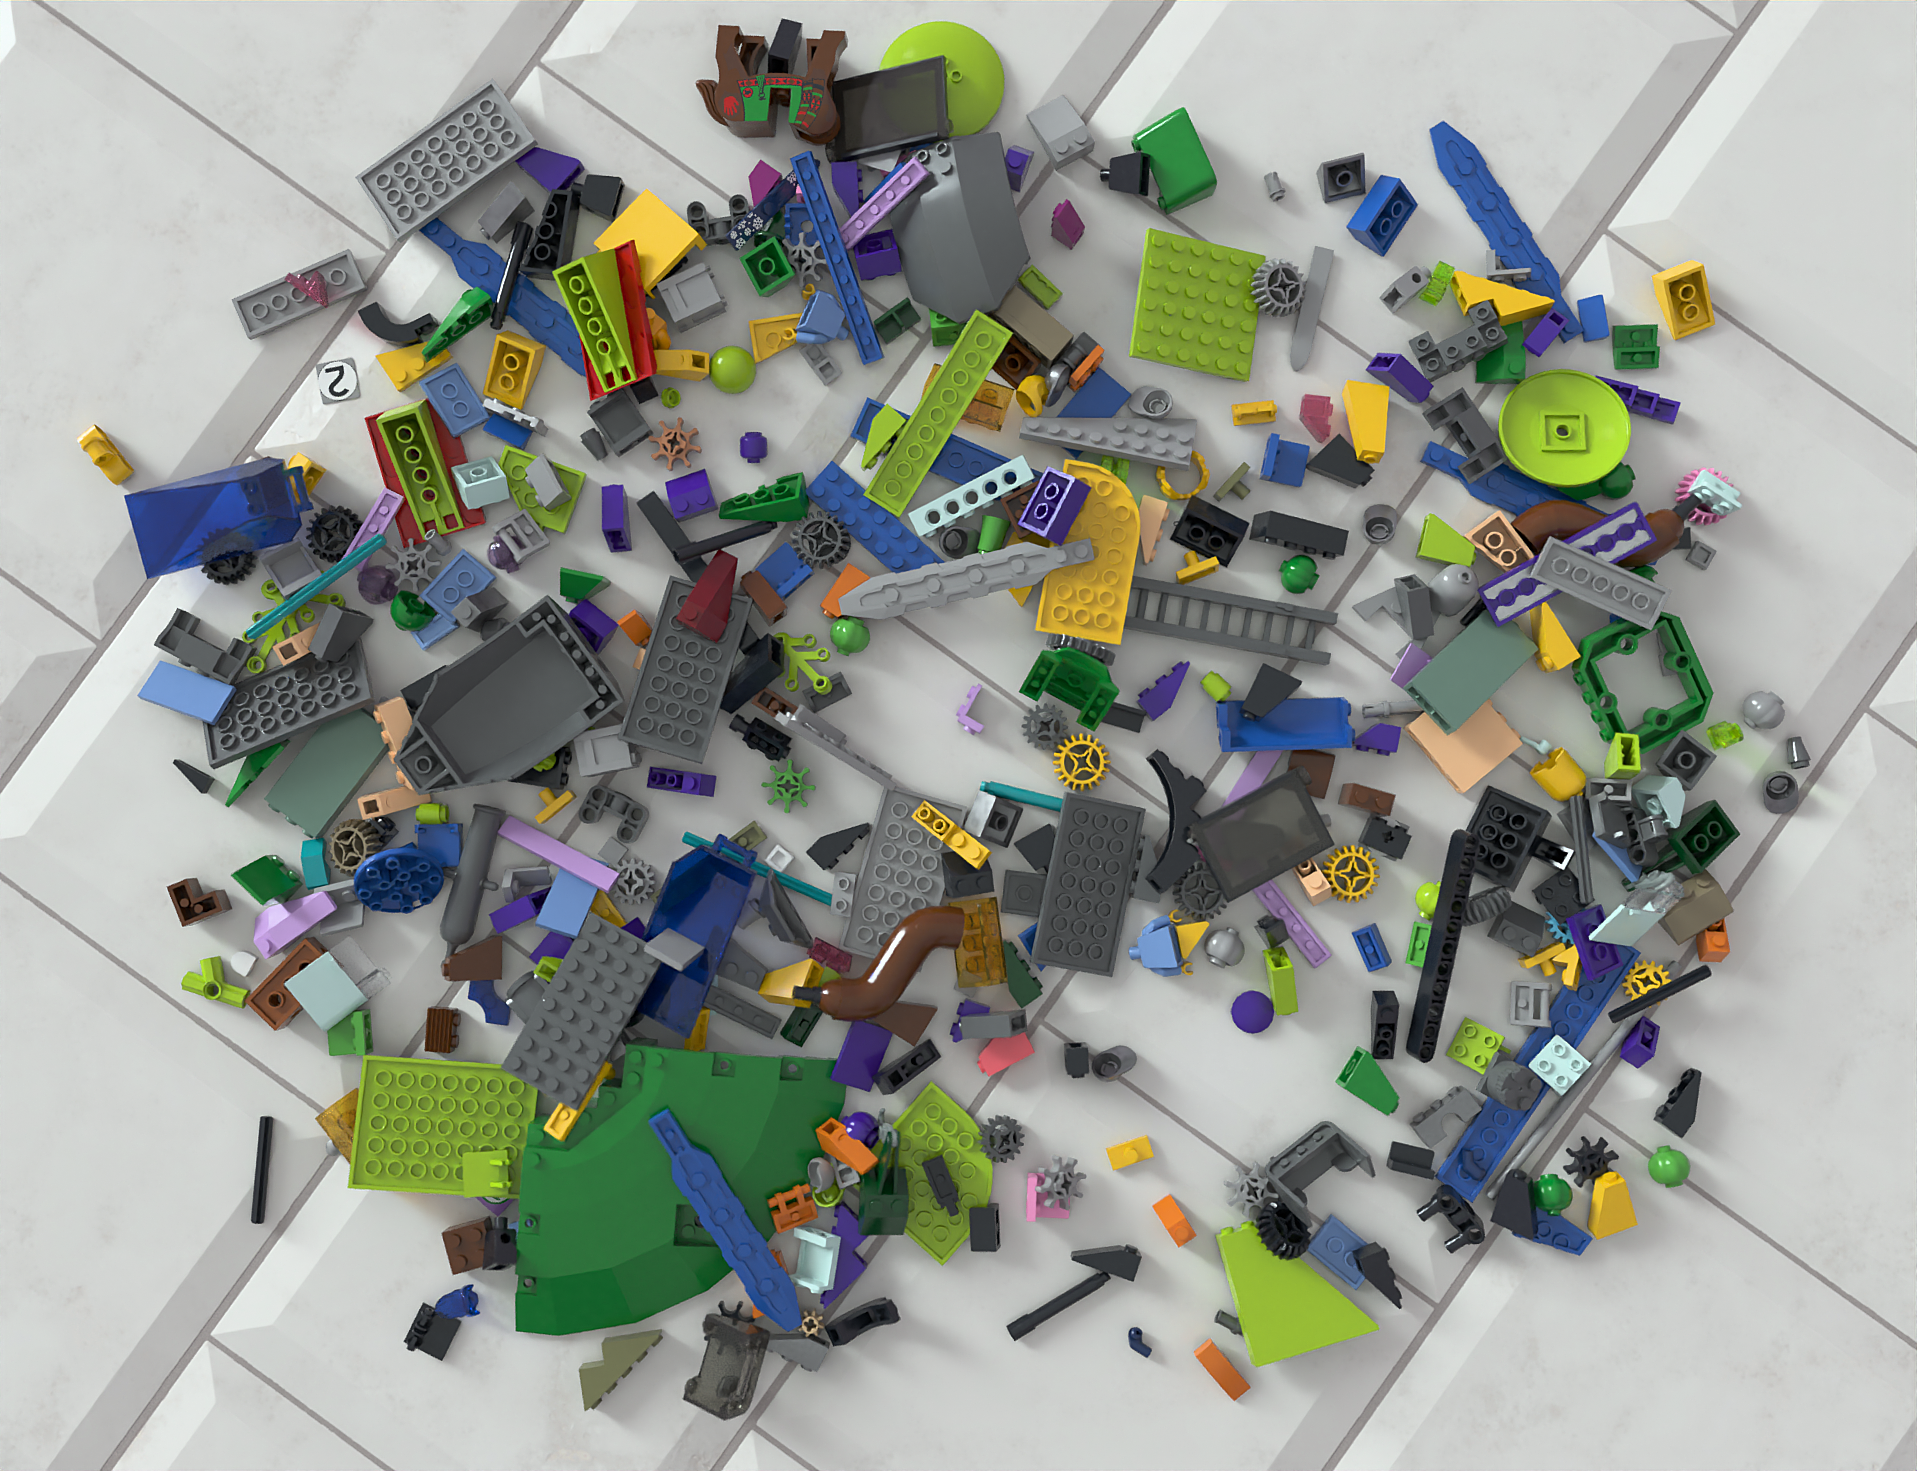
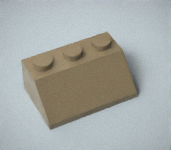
(1698, 909)

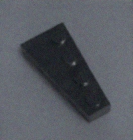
(553, 237)
(1299, 534)

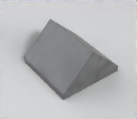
(1342, 177)

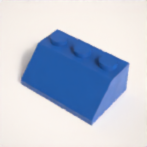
(1382, 214)

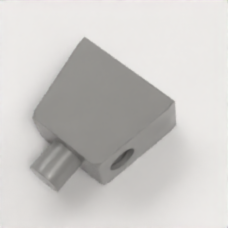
(1405, 288)

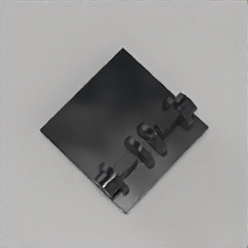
(1560, 895)
(431, 1332)

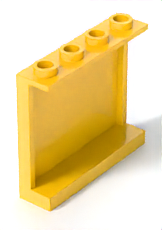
(658, 236)

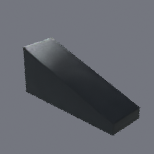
(198, 778)

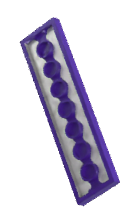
(1607, 539)

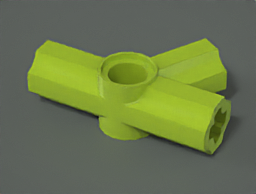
(214, 975)

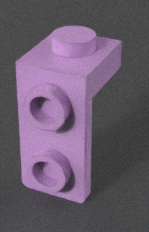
(970, 725)

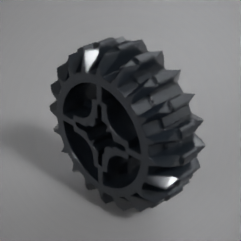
(340, 526)
(238, 569)
(1282, 1231)

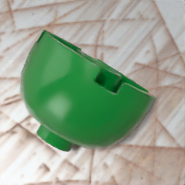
(410, 613)

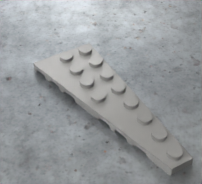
(1136, 439)

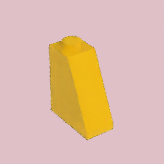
(779, 984)
(1610, 1206)

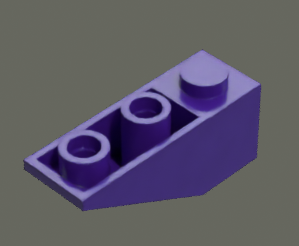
(846, 185)
(1161, 697)
(681, 781)

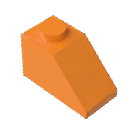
(636, 628)
(1174, 1220)

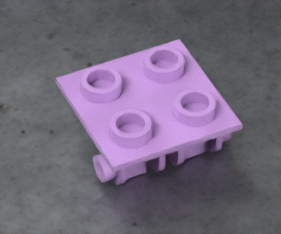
(1410, 665)

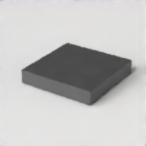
(1023, 893)

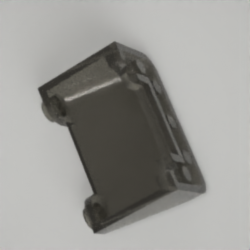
(728, 1367)

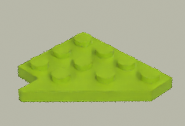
(513, 464)

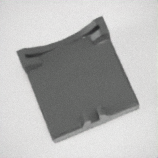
(1610, 820)

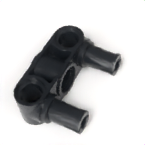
(1459, 1215)

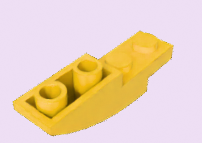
(951, 834)

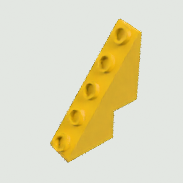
(1507, 302)

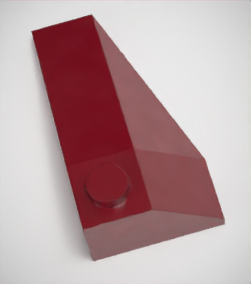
(710, 600)

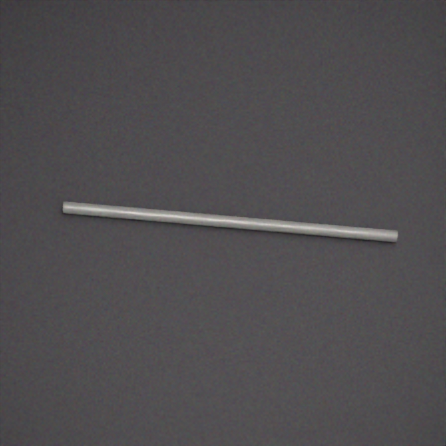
(1573, 1092)

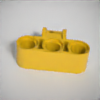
(105, 455)

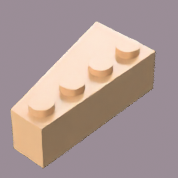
(396, 723)

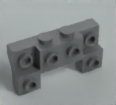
(1461, 348)
(1470, 432)
(211, 660)

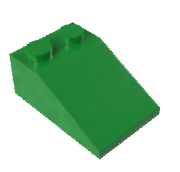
(268, 880)

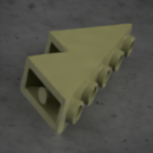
(618, 1356)

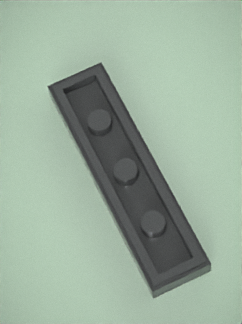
(742, 1012)

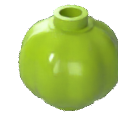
(1426, 899)

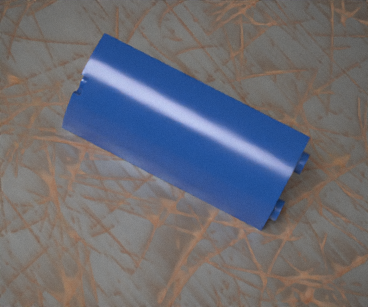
(1290, 726)

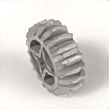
(1275, 300)

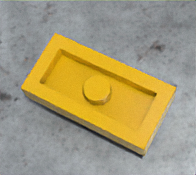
(607, 910)

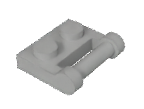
(526, 531)
(1523, 1004)

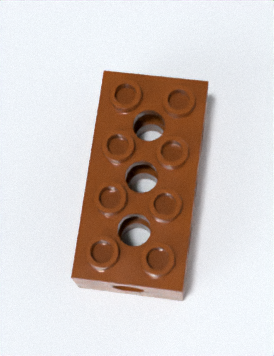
(265, 997)

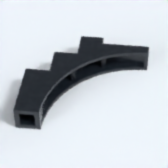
(1180, 795)

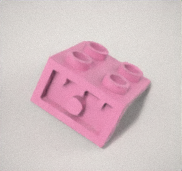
(1035, 1201)

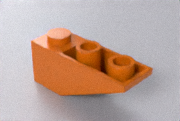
(1713, 943)
(840, 1145)

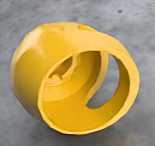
(1032, 390)

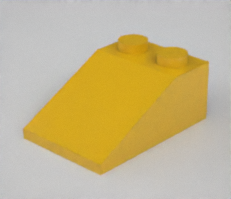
(1684, 298)
(513, 368)
(1553, 643)

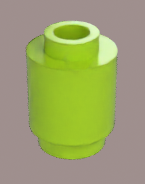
(1216, 686)
(432, 813)

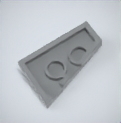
(516, 415)

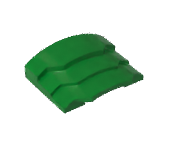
(1074, 680)

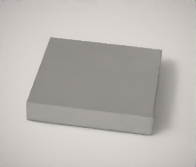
(674, 949)

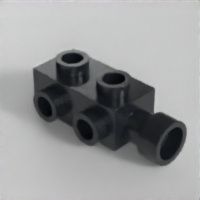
(762, 737)

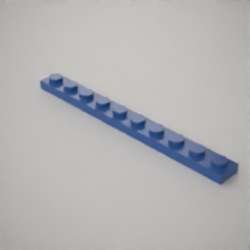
(837, 257)

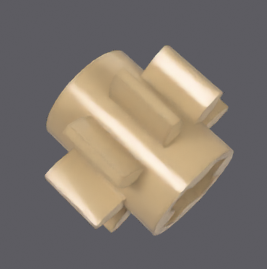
(816, 1324)

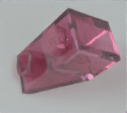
(1315, 414)

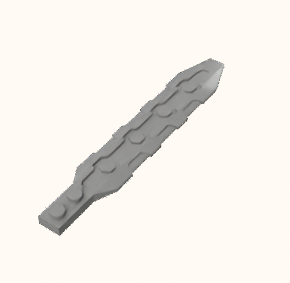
(960, 579)

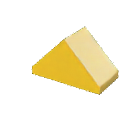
(1189, 934)

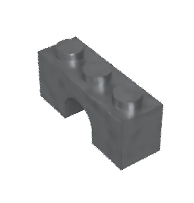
(1428, 1124)

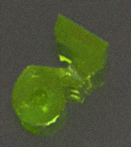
(1438, 282)
(1724, 735)

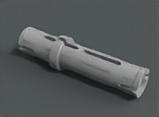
(1392, 708)

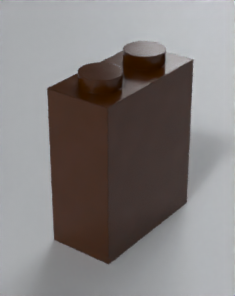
(1366, 799)

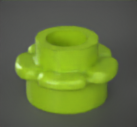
(670, 397)

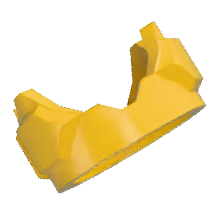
(1168, 491)

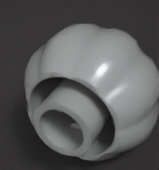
(1763, 710)
(1224, 947)

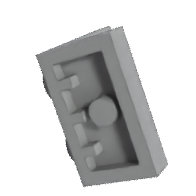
(349, 912)

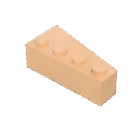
(1499, 542)

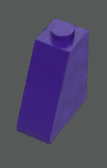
(1018, 163)
(550, 168)
(1400, 376)
(616, 518)
(519, 911)

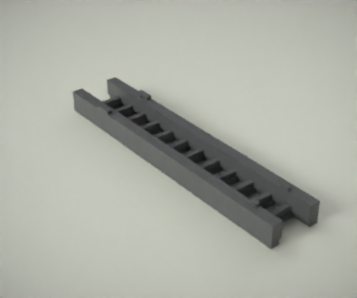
(1223, 639)

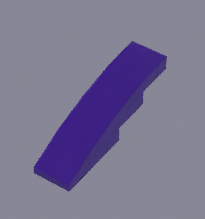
(1644, 402)

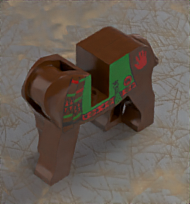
(750, 100)

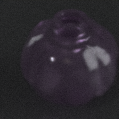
(501, 556)
(377, 584)

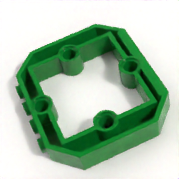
(1690, 672)

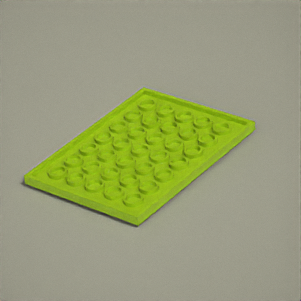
(426, 1113)

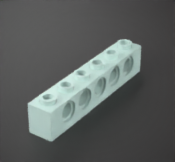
(920, 516)

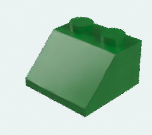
(768, 267)

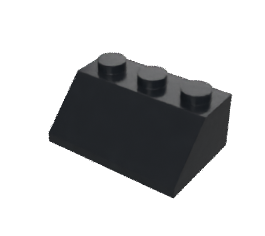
(1209, 530)

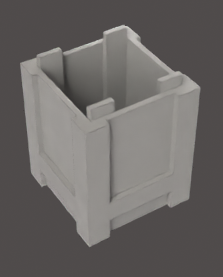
(692, 297)
(602, 752)

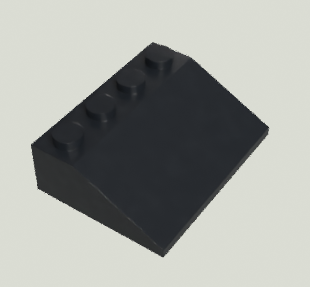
(1507, 835)

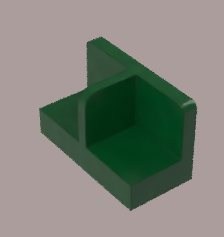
(896, 321)

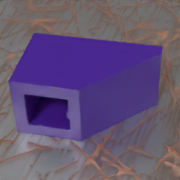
(1545, 332)
(1379, 737)
(966, 1008)

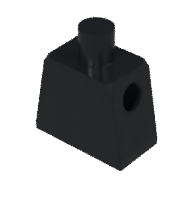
(1128, 173)
(600, 195)
(1037, 847)
(500, 1246)

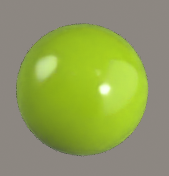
(732, 369)

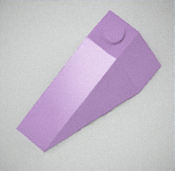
(287, 922)

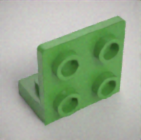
(944, 329)
(351, 1035)

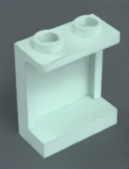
(816, 1259)

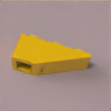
(682, 364)

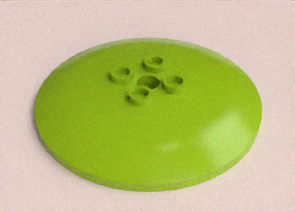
(972, 70)
(1569, 401)

